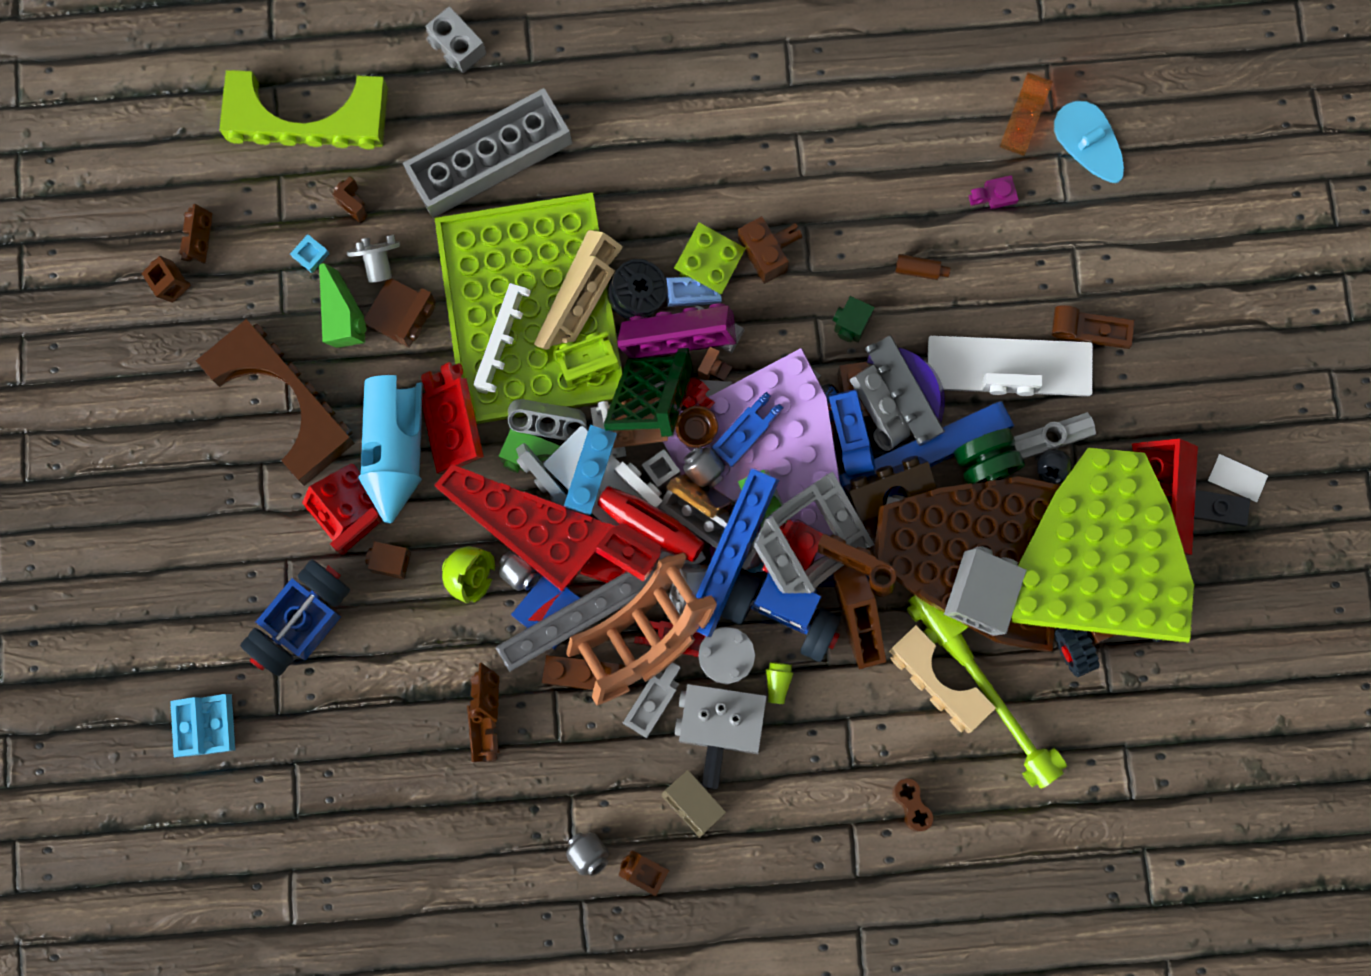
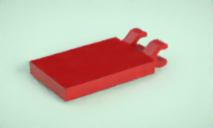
(450, 418)

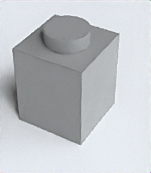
(660, 470)

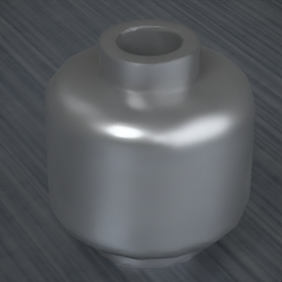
(704, 467)
(517, 572)
(587, 854)

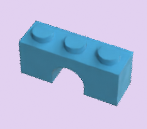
(590, 470)

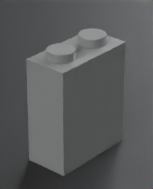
(985, 591)

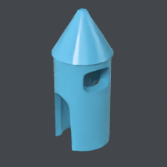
(390, 443)

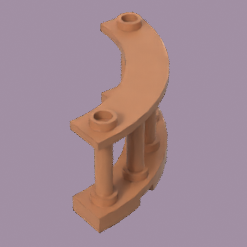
(664, 651)

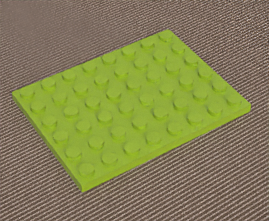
(532, 249)

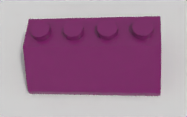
(668, 331)

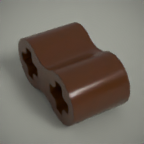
(912, 805)

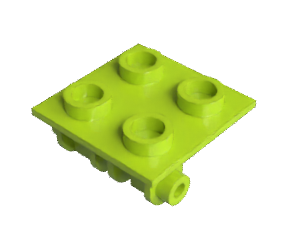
(709, 258)

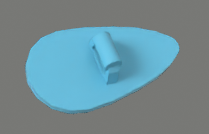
(1090, 139)

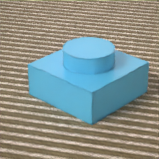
(309, 253)

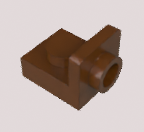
(349, 201)
(643, 872)

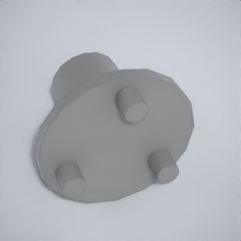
(375, 257)
(726, 655)

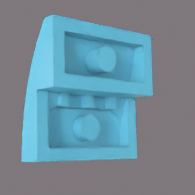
(202, 725)

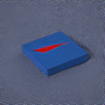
(542, 602)

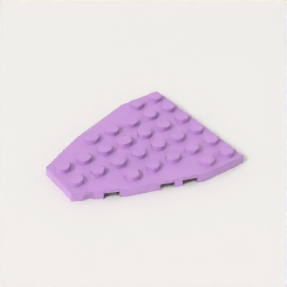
(794, 447)

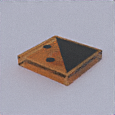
(705, 499)

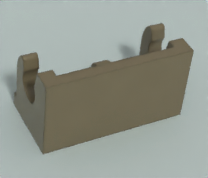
(693, 803)

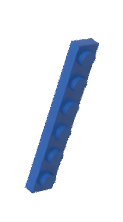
(736, 543)

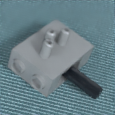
(720, 722)

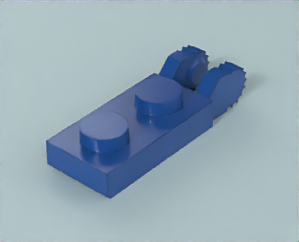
(745, 431)

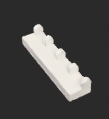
(499, 337)

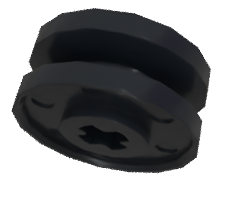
(640, 275)

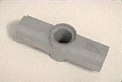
(1068, 432)

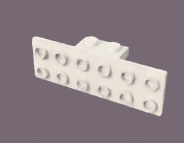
(1012, 365)
(617, 475)

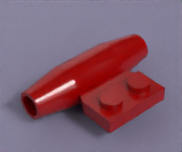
(642, 534)

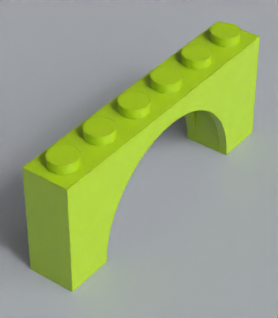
(355, 124)

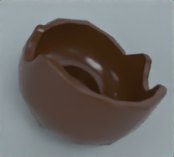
(696, 426)

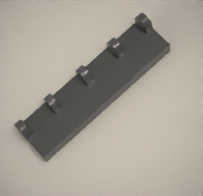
(905, 390)

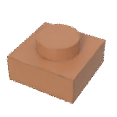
(710, 364)

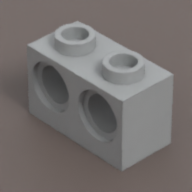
(459, 37)

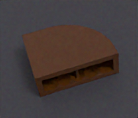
(859, 616)

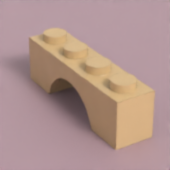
(966, 707)

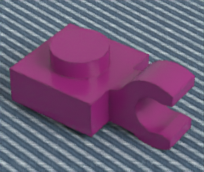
(997, 192)

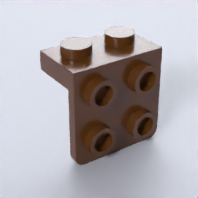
(400, 312)

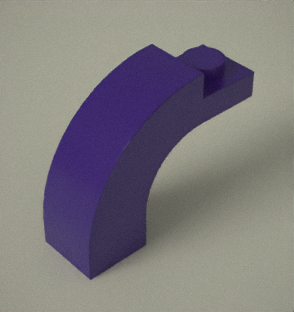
(927, 379)

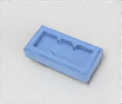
(689, 292)

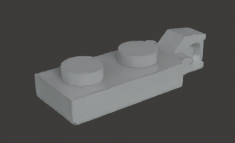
(653, 701)

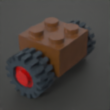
(1079, 649)

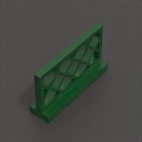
(670, 394)

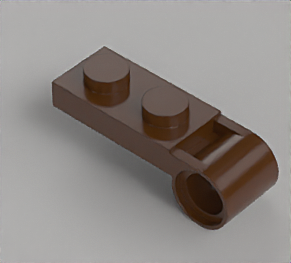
(1093, 328)
(860, 560)
(573, 672)

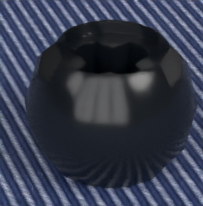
(1054, 466)

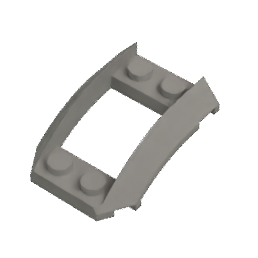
(840, 518)

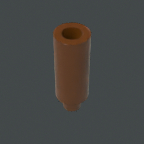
(921, 267)

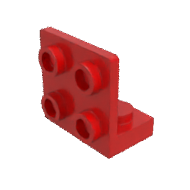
(338, 500)
(802, 540)

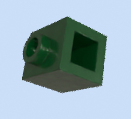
(852, 319)

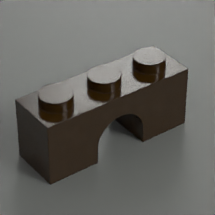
(868, 492)

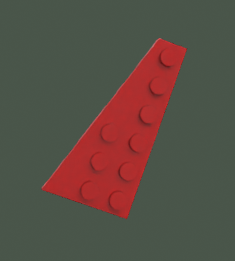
(537, 530)

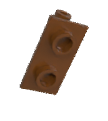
(198, 225)
(485, 694)
(483, 740)

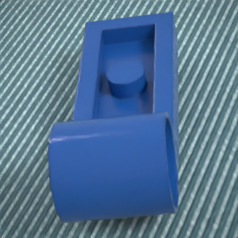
(852, 432)

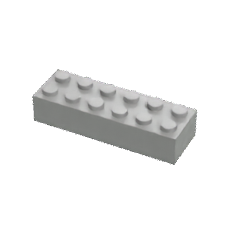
(488, 152)

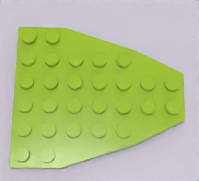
(1108, 555)

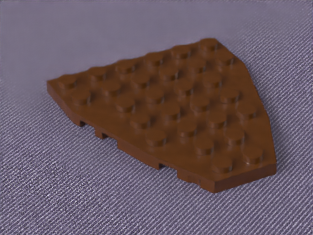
(932, 530)

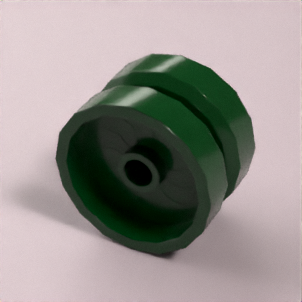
(989, 457)

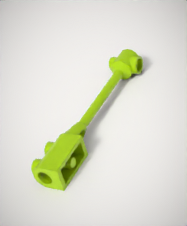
(1041, 765)

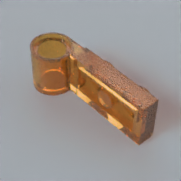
(1026, 114)

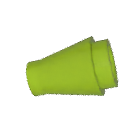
(778, 681)

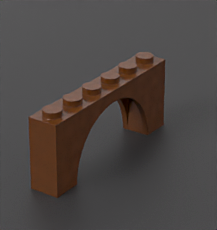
(247, 353)

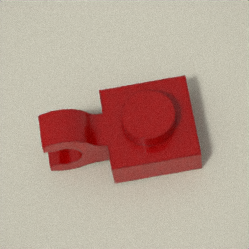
(696, 394)

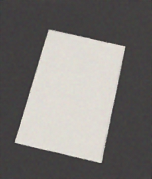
(1238, 478)

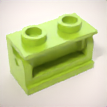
(587, 359)

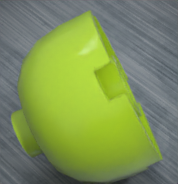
(467, 573)

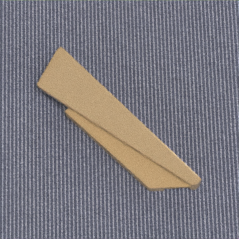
(579, 290)

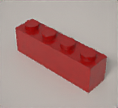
(1176, 469)

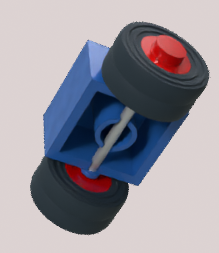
(786, 608)
(296, 619)

